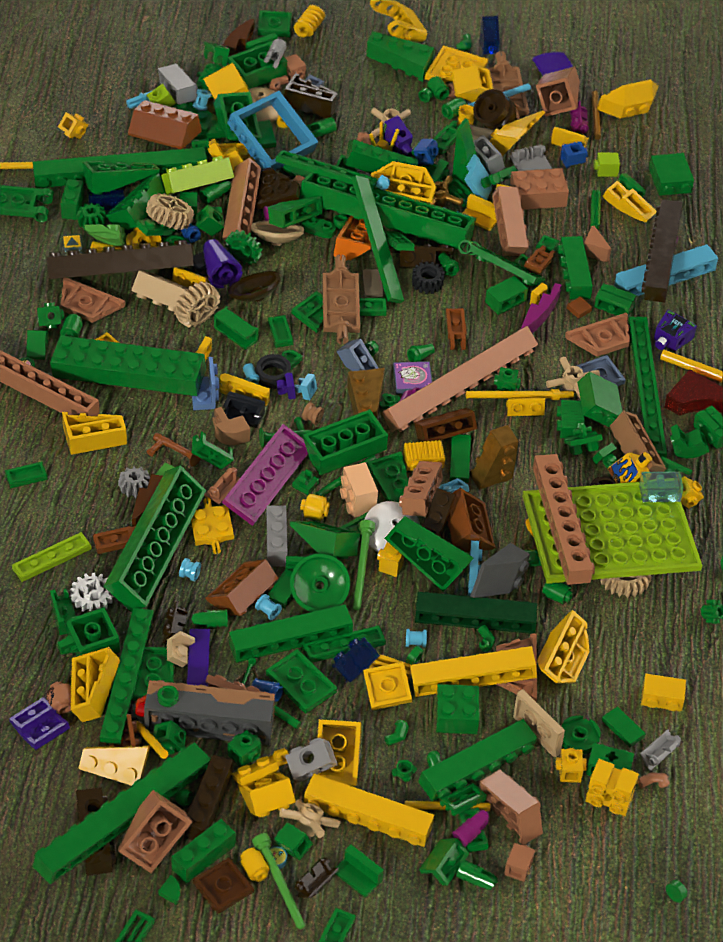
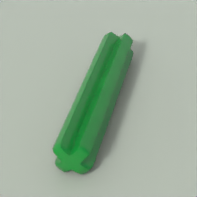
(595, 208)

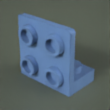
(207, 394)

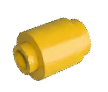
(254, 864)

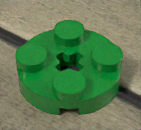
(583, 726)

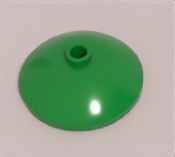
(317, 569)

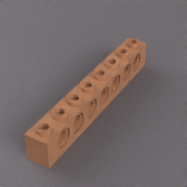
(563, 520)

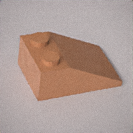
(153, 831)

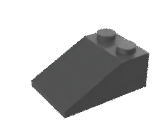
(501, 572)

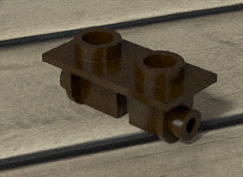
(176, 616)
(309, 885)

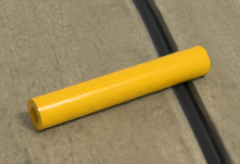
(695, 366)

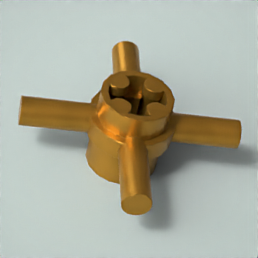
(442, 194)

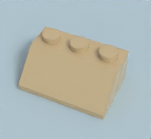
(158, 289)

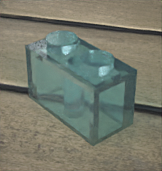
(661, 486)

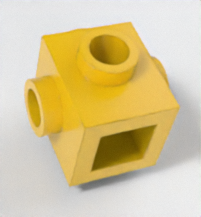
(73, 125)
(691, 492)
(571, 765)

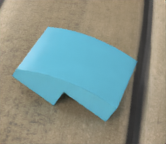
(474, 177)

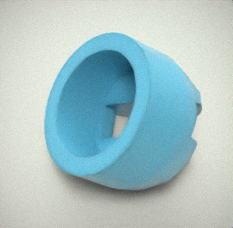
(383, 183)

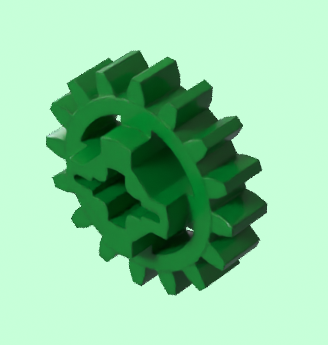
(243, 247)

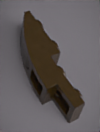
(439, 512)

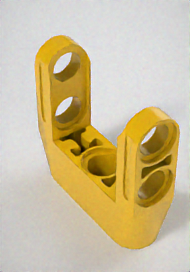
(405, 19)

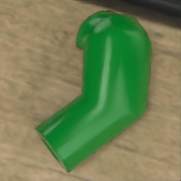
(488, 639)
(399, 734)

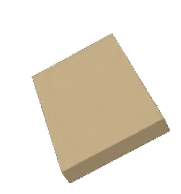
(546, 729)

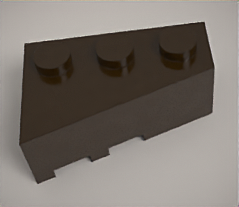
(309, 98)

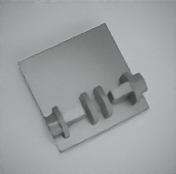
(530, 158)

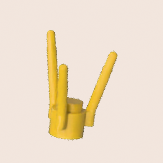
(383, 143)

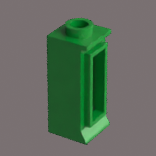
(235, 328)

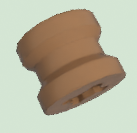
(313, 413)

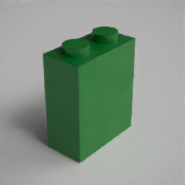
(671, 174)
(599, 399)

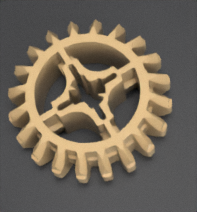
(169, 211)
(197, 304)
(627, 585)

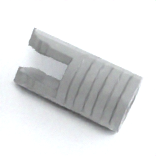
(276, 52)

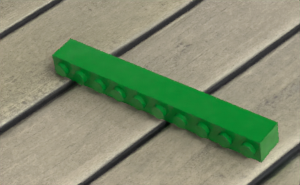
(56, 172)
(116, 816)

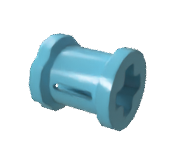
(202, 99)
(268, 607)
(416, 638)

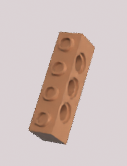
(421, 488)

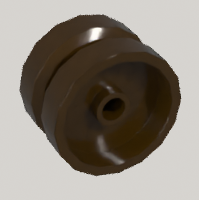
(494, 109)

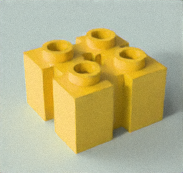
(611, 787)

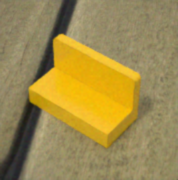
(563, 136)
(482, 210)

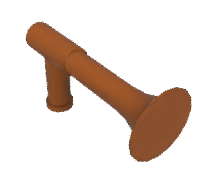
(162, 440)

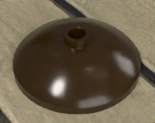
(254, 286)

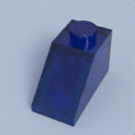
(489, 35)

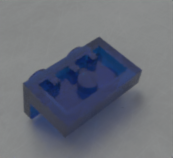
(107, 199)
(355, 659)

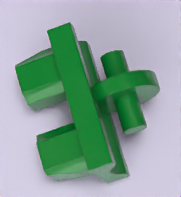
(581, 437)

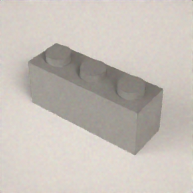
(178, 83)
(276, 535)

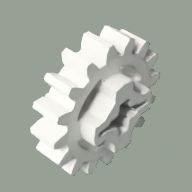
(91, 592)

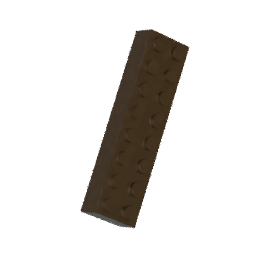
(119, 260)

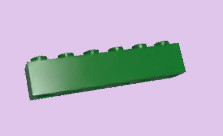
(289, 633)
(477, 760)

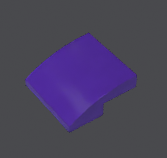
(551, 62)
(39, 723)

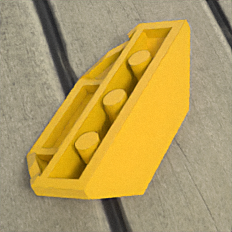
(629, 99)
(408, 181)
(565, 650)

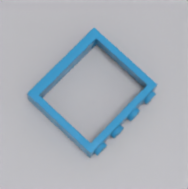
(288, 115)

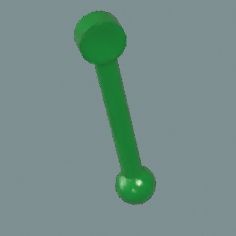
(251, 662)

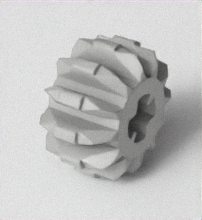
(132, 480)

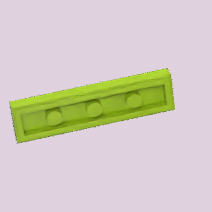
(51, 557)

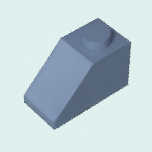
(356, 356)

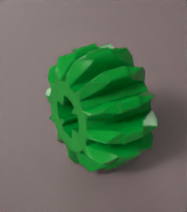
(91, 215)

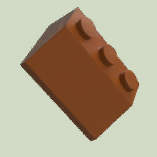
(469, 522)
(243, 587)

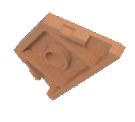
(87, 301)
(602, 336)
(528, 685)

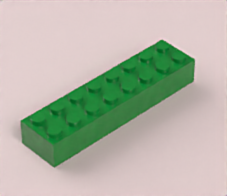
(128, 365)
(155, 538)

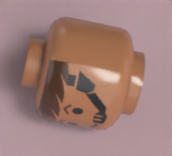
(59, 697)

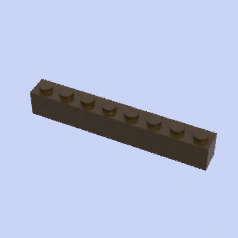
(662, 252)

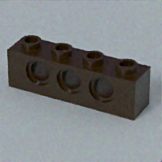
(89, 801)

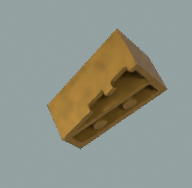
(365, 389)
(497, 459)

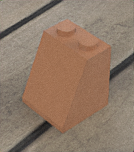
(559, 91)

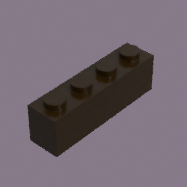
(209, 796)

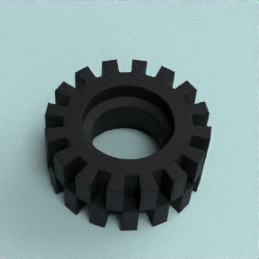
(427, 270)

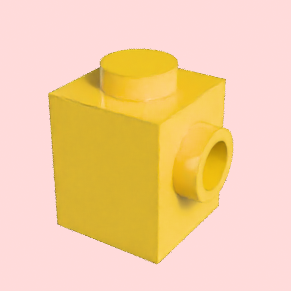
(390, 560)

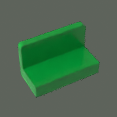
(445, 860)
(359, 871)

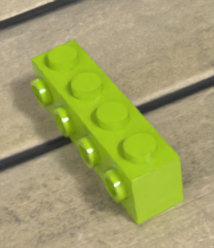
(197, 176)

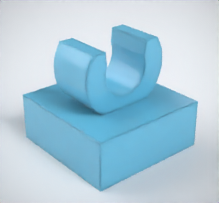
(307, 386)

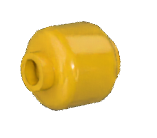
(315, 507)

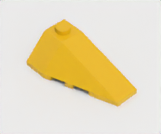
(512, 132)

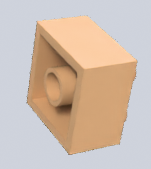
(358, 489)

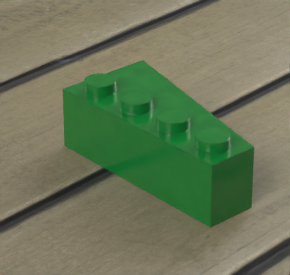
(400, 54)
(135, 203)
(428, 552)

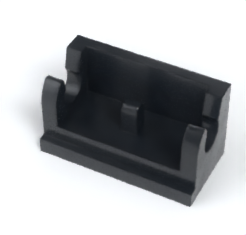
(249, 407)

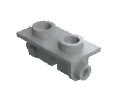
(660, 749)

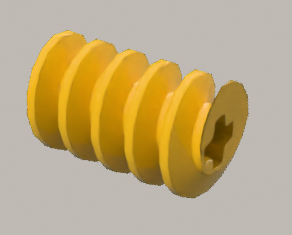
(309, 21)

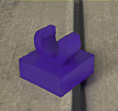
(287, 386)

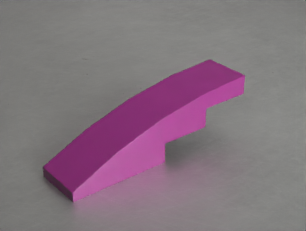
(539, 313)

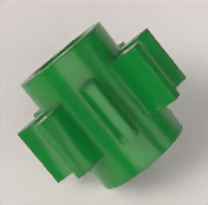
(712, 611)

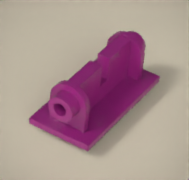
(579, 119)

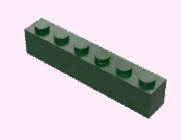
(476, 612)

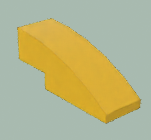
(629, 202)

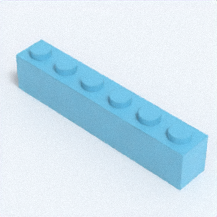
(684, 267)

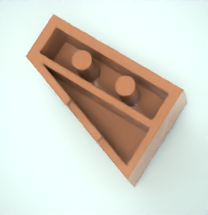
(514, 804)

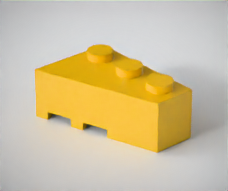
(93, 432)
(92, 682)

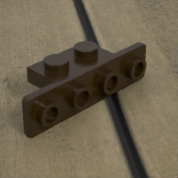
(421, 253)

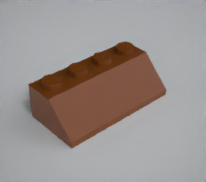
(164, 124)

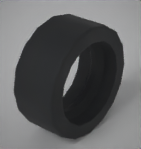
(268, 361)

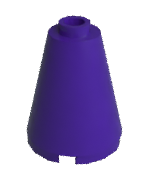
(220, 264)

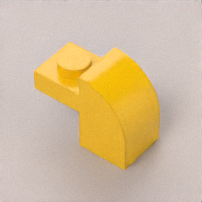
(233, 153)

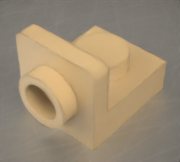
(178, 648)

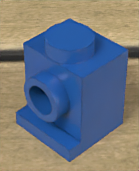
(429, 149)
(573, 154)

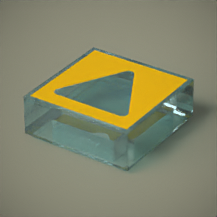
(72, 242)

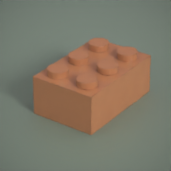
(541, 188)

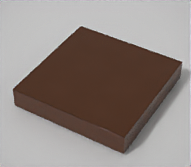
(223, 885)

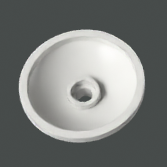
(383, 515)

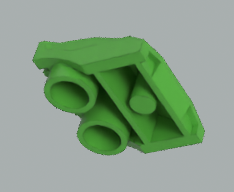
(110, 234)

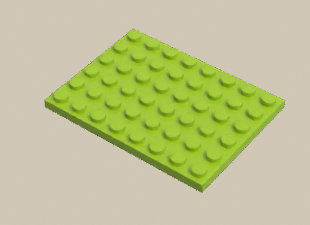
(621, 532)

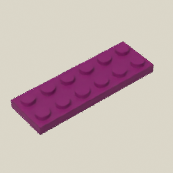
(266, 475)

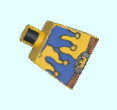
(630, 467)

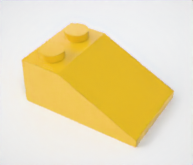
(346, 744)

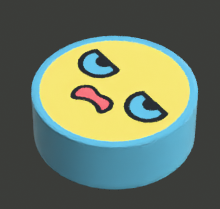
(280, 856)

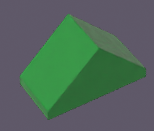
(37, 344)

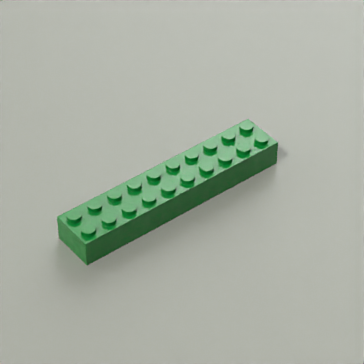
(394, 210)

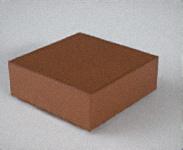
(579, 307)

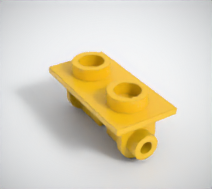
(187, 278)
(525, 406)

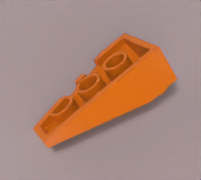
(352, 239)

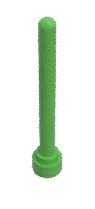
(366, 527)
(262, 843)

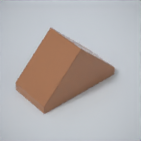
(596, 246)

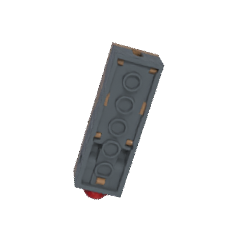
(211, 711)

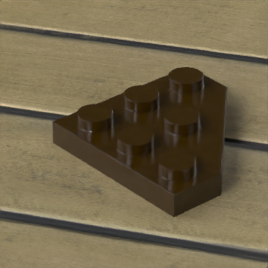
(275, 188)

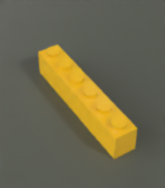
(474, 670)
(369, 810)

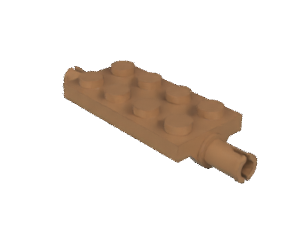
(507, 77)
(341, 301)

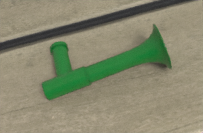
(266, 437)

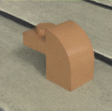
(230, 431)

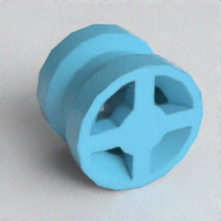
(190, 569)

